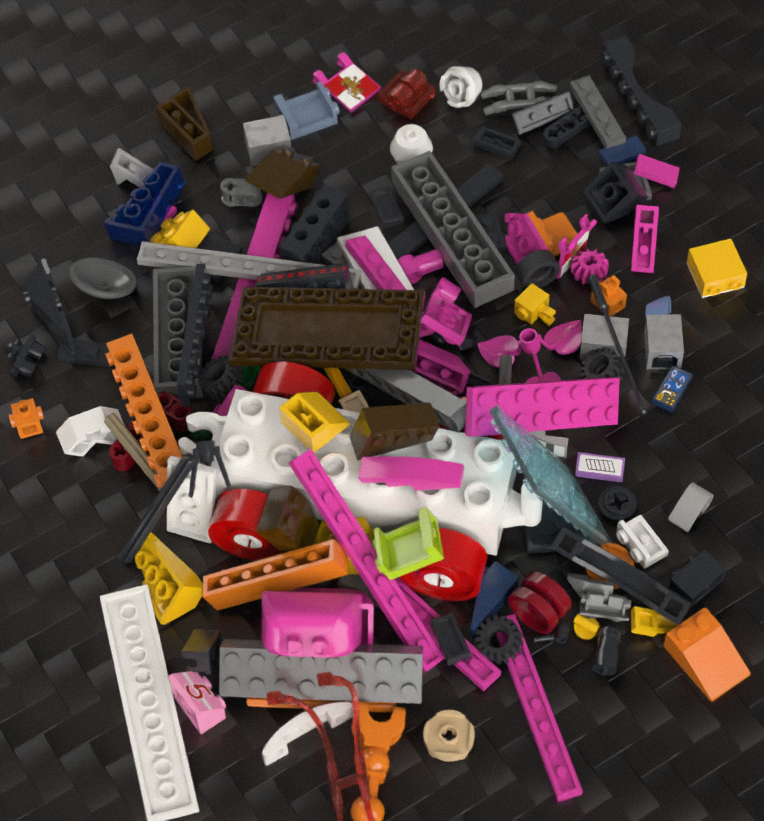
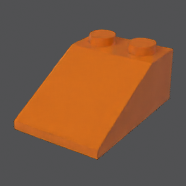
(706, 654)

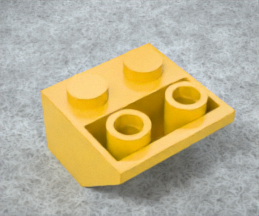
(183, 230)
(312, 419)

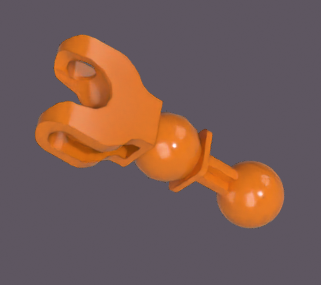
(375, 743)

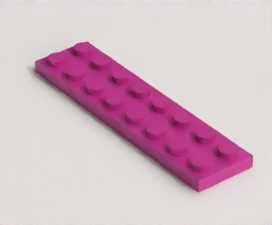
(544, 404)

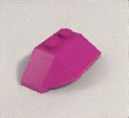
(441, 368)

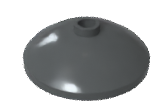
(102, 278)

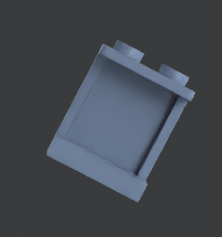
(308, 111)

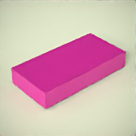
(656, 170)

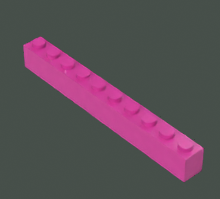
(270, 230)

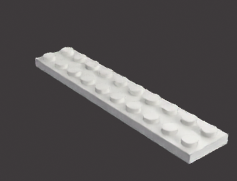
(149, 705)

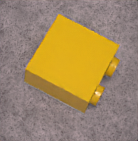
(716, 268)

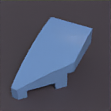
(659, 307)

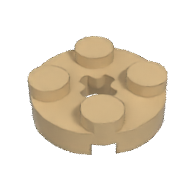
(457, 747)

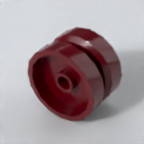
(539, 602)

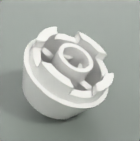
(461, 86)
(410, 142)

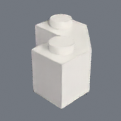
(86, 429)

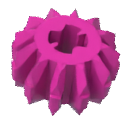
(589, 264)

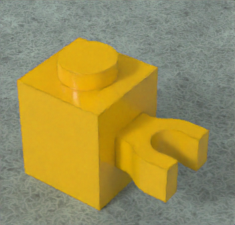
(534, 304)

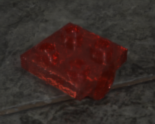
(407, 93)

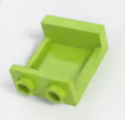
(408, 546)

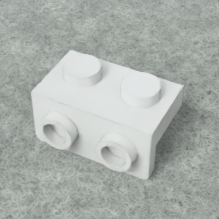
(641, 541)

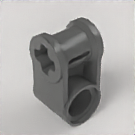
(242, 193)

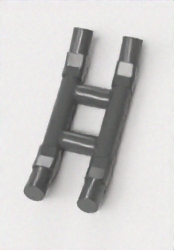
(508, 90)

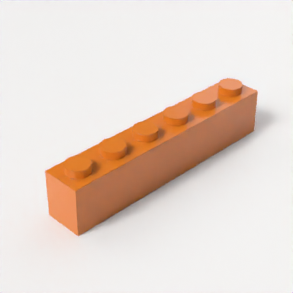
(275, 573)

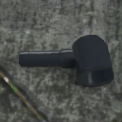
(561, 635)

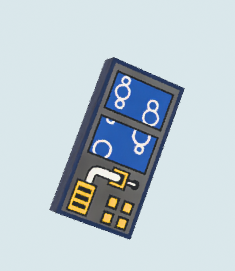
(672, 388)

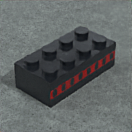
(325, 276)

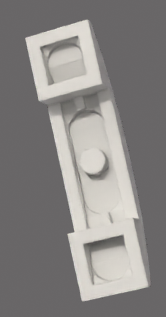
(333, 713)

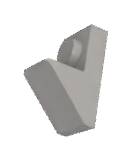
(127, 167)

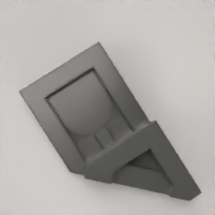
(582, 584)

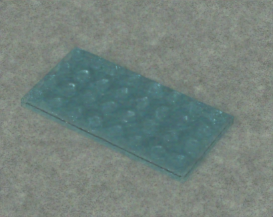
(548, 477)

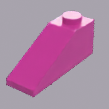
(644, 238)

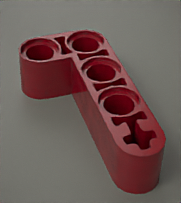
(119, 455)

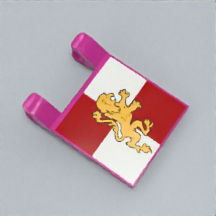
(349, 86)
(577, 244)

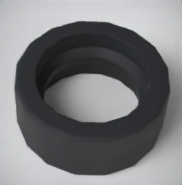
(536, 260)

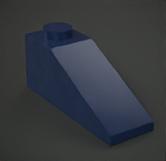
(495, 589)

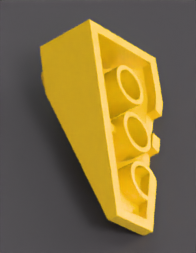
(170, 581)

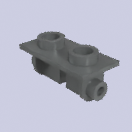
(594, 607)

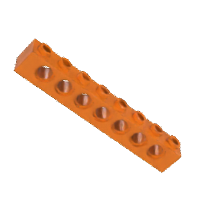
(143, 405)

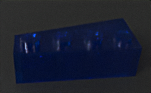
(148, 206)

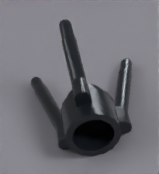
(206, 452)

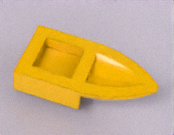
(649, 622)

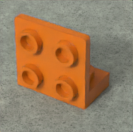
(553, 230)

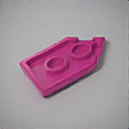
(522, 236)

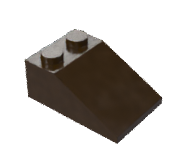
(284, 173)
(288, 520)

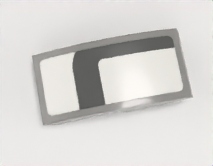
(556, 445)

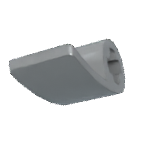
(689, 506)

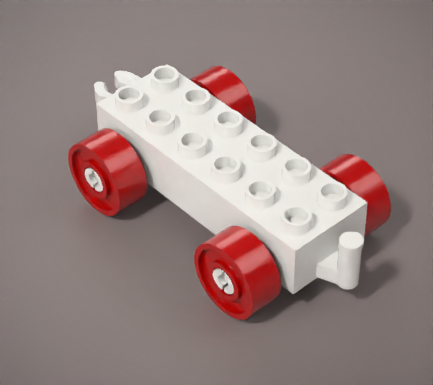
(258, 456)

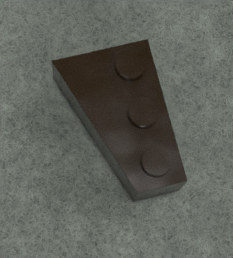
(185, 123)
(392, 428)

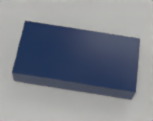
(624, 152)

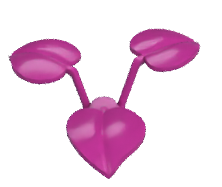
(563, 338)

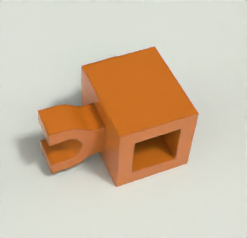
(613, 294)

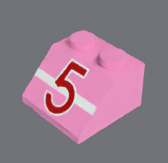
(197, 700)

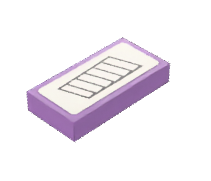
(600, 467)

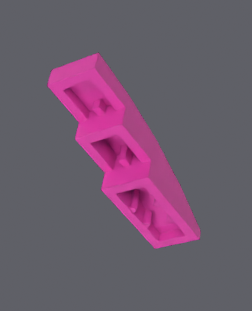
(411, 471)

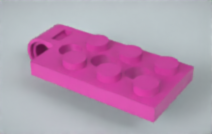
(445, 316)

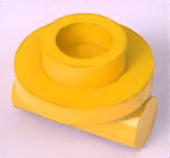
(585, 627)

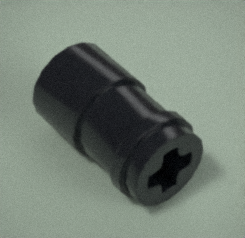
(606, 652)

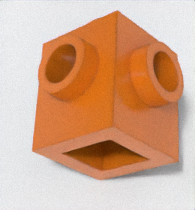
(26, 418)

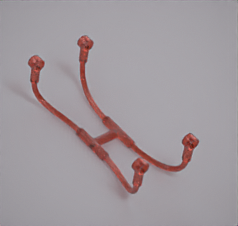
(336, 784)

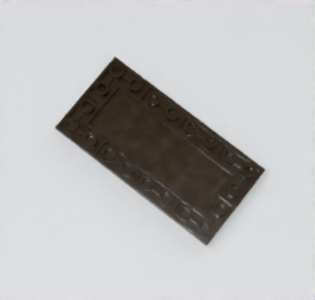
(328, 327)

